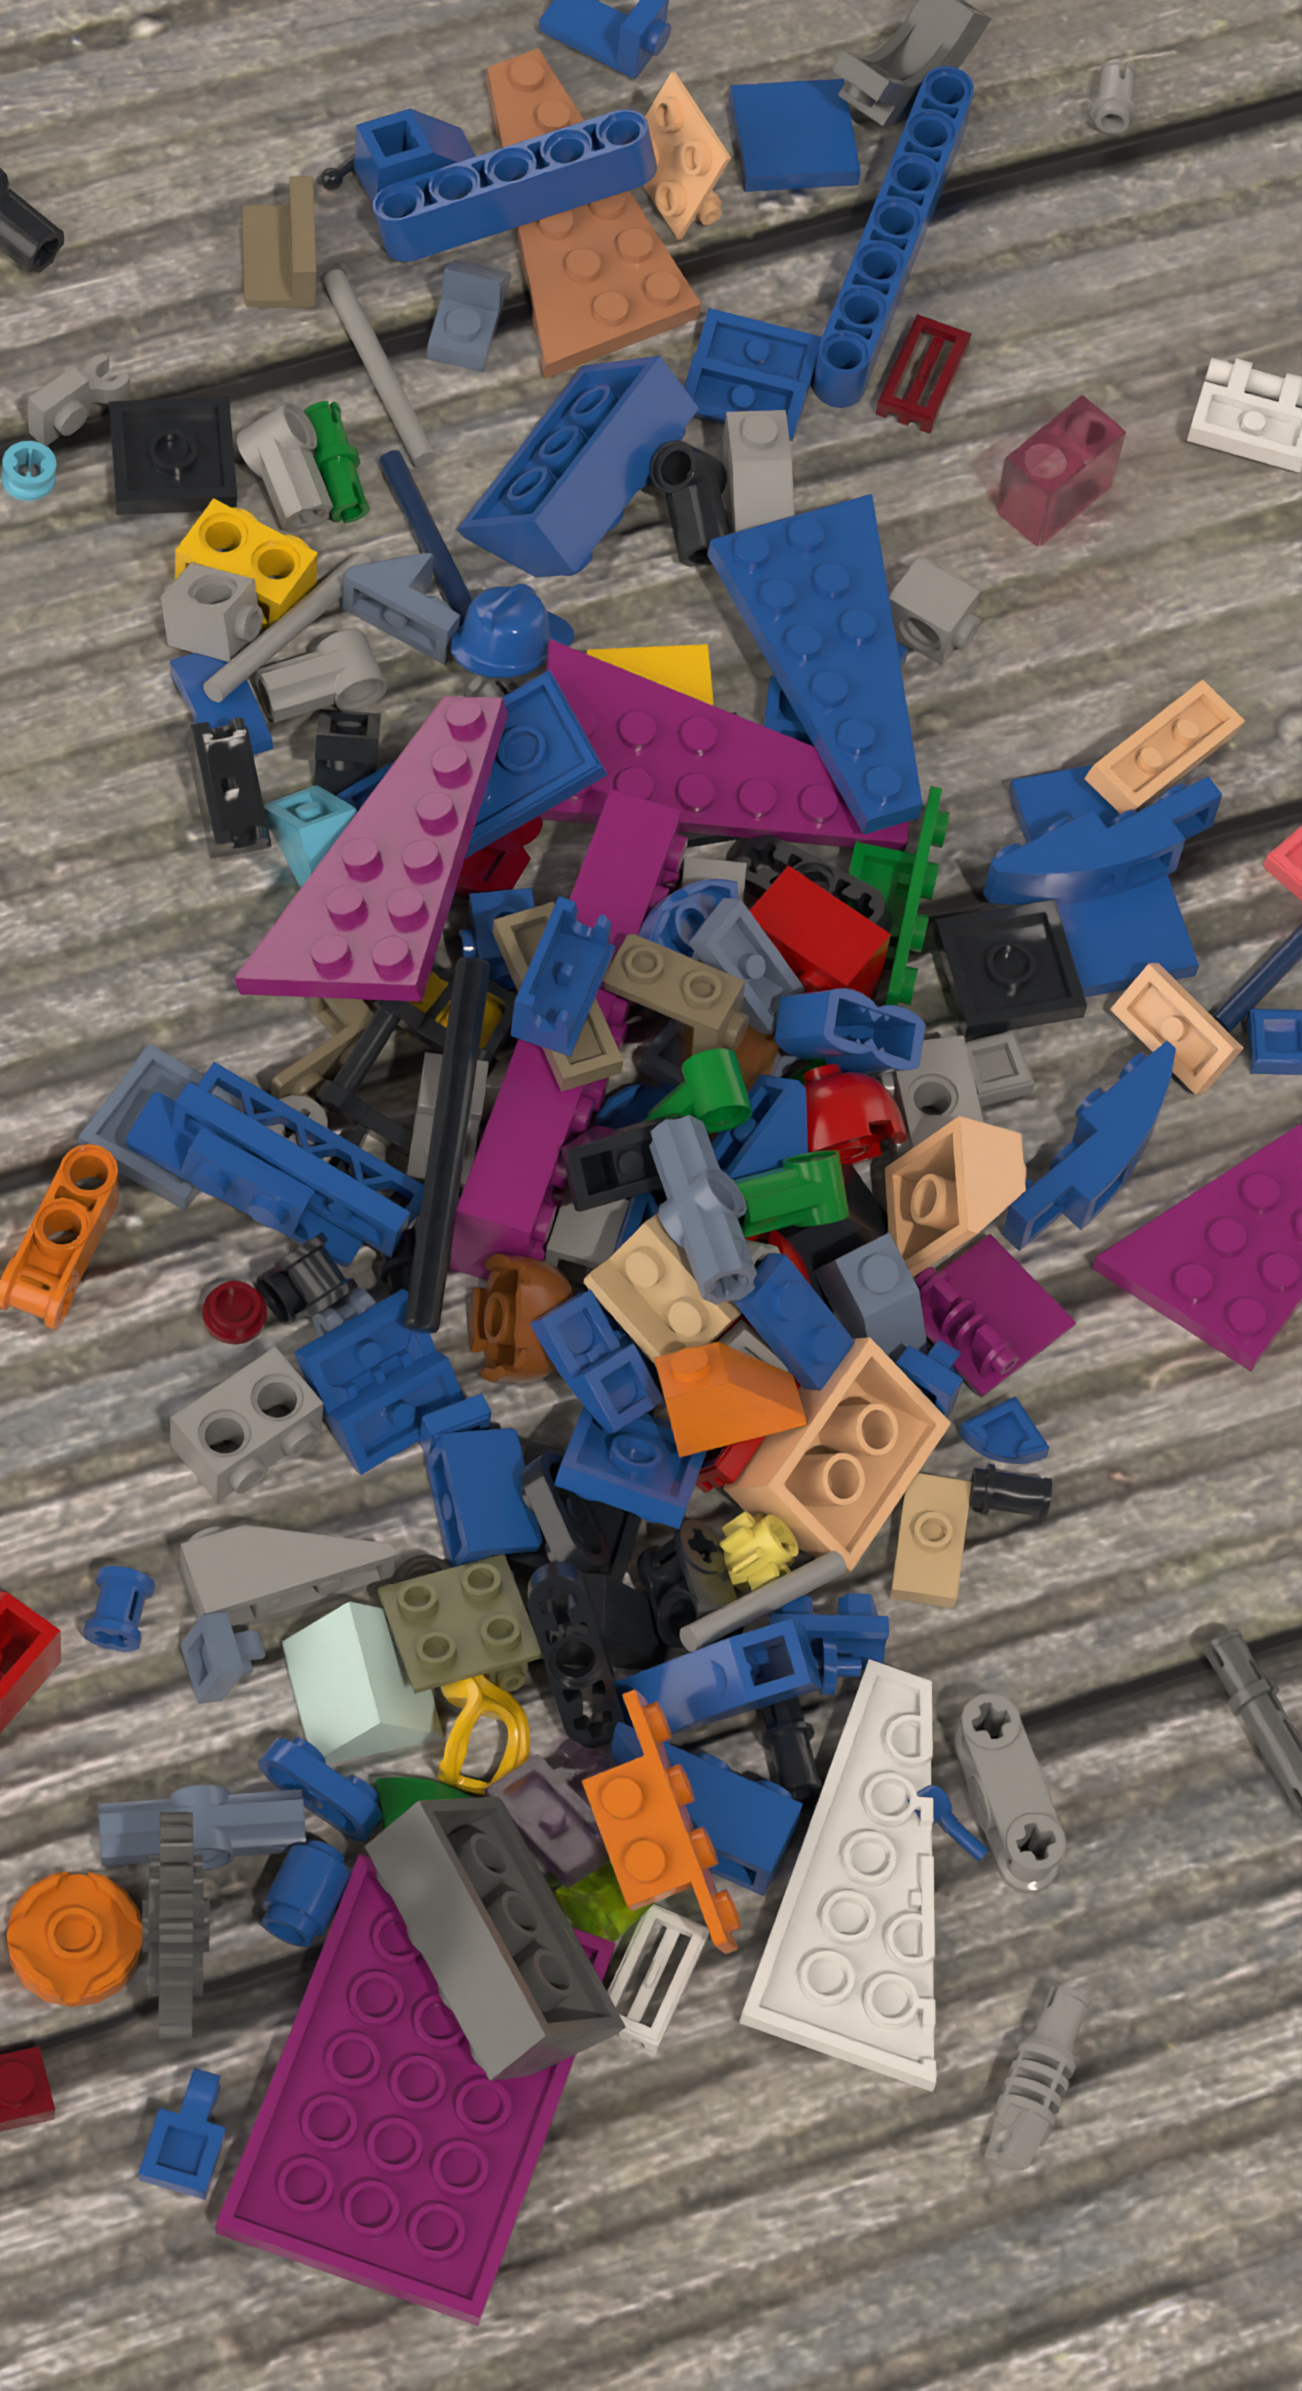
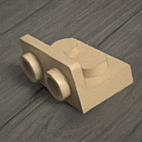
(656, 1296)

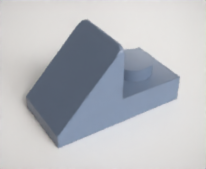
(467, 314)
(394, 600)
(739, 946)

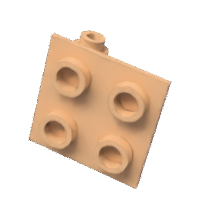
(687, 159)

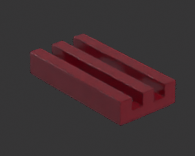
(909, 408)

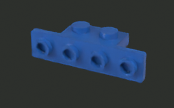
(235, 1178)

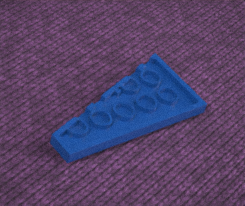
(827, 630)

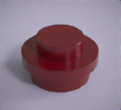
(234, 1313)

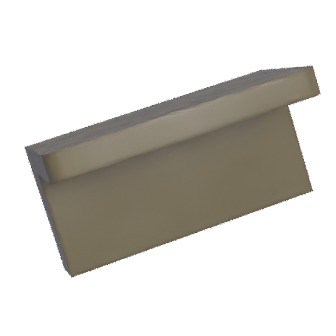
(281, 250)

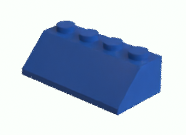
(580, 466)

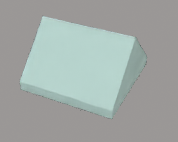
(355, 1686)

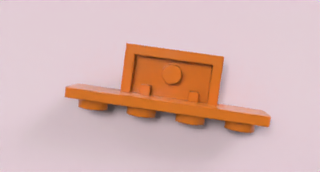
(650, 1830)

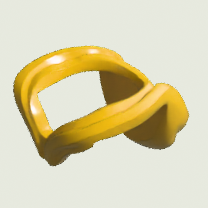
(479, 1698)

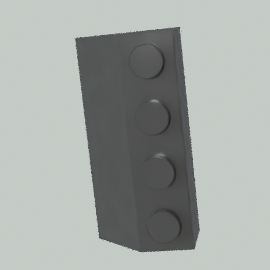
(493, 1935)

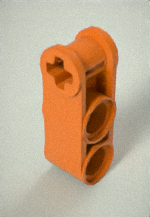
(46, 1274)

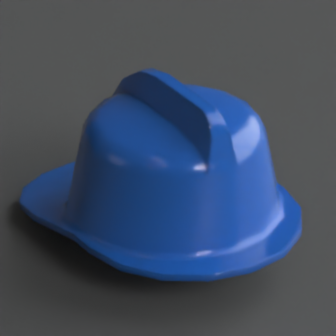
(507, 633)

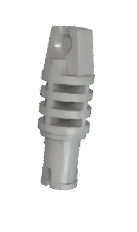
(1037, 2081)

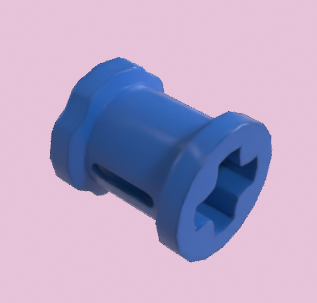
(119, 1608)

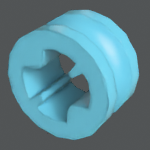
(28, 487)

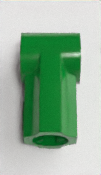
(710, 1092)
(800, 1194)

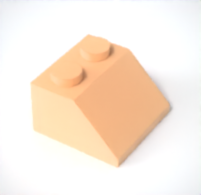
(951, 1188)

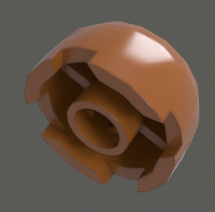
(501, 1316)

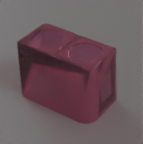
(1079, 433)

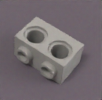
(235, 1414)

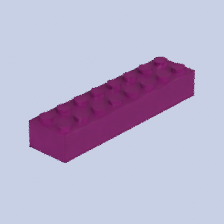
(520, 1160)

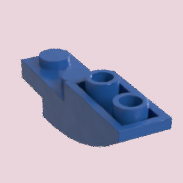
(1092, 861)
(1103, 1150)

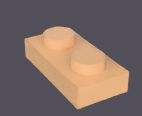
(1163, 1011)

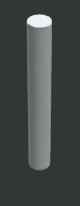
(762, 1601)

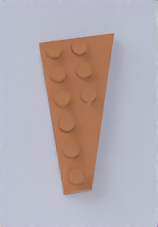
(594, 270)

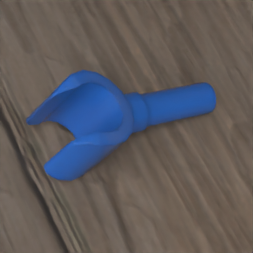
(949, 1822)

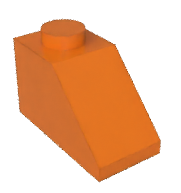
(725, 1397)

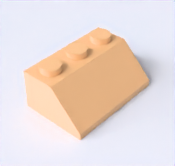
(849, 1462)

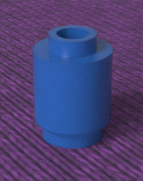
(305, 1893)

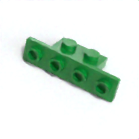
(902, 882)

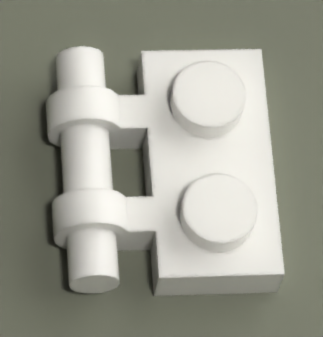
(1248, 423)

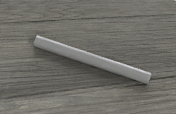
(379, 368)
(280, 632)

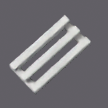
(675, 1926)

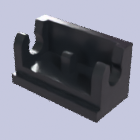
(227, 788)

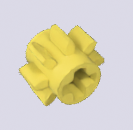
(757, 1550)

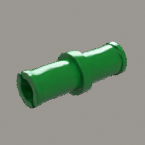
(337, 463)

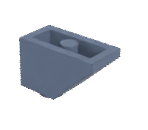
(876, 1297)

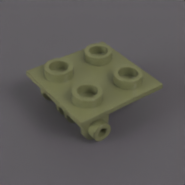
(462, 1625)

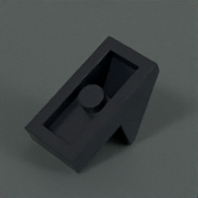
(345, 748)
(612, 1164)

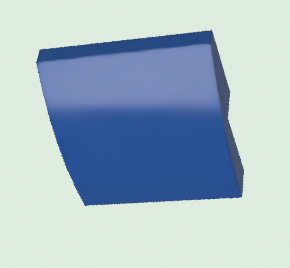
(751, 368)
(378, 1382)

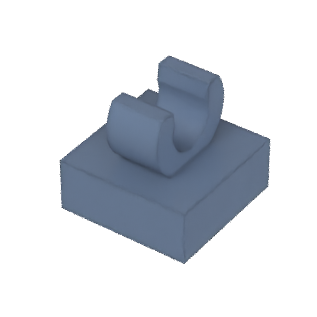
(218, 1656)

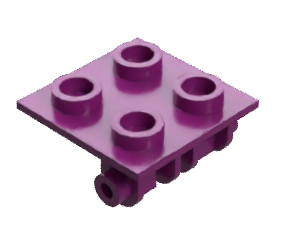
(989, 1314)

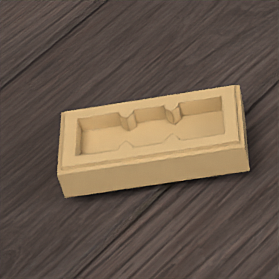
(931, 1541)

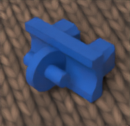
(843, 1640)

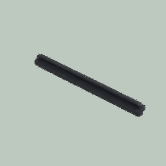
(447, 1146)

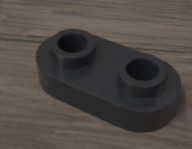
(565, 1518)

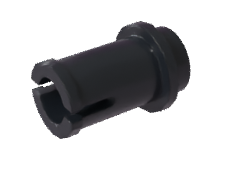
(1009, 1492)

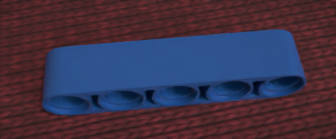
(515, 185)

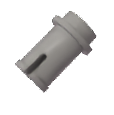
(1114, 107)

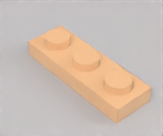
(1165, 749)

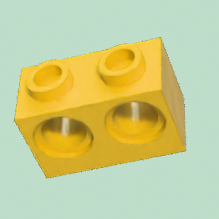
(254, 553)

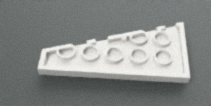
(857, 1919)

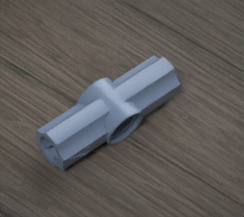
(702, 1210)
(222, 1825)

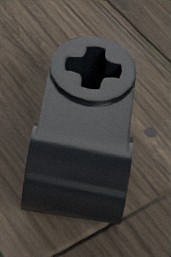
(303, 1282)
(685, 1583)

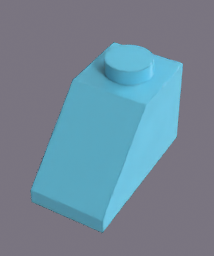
(307, 827)

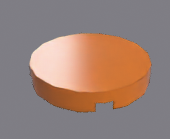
(75, 1938)

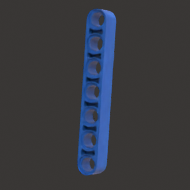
(892, 237)

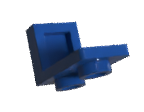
(608, 34)

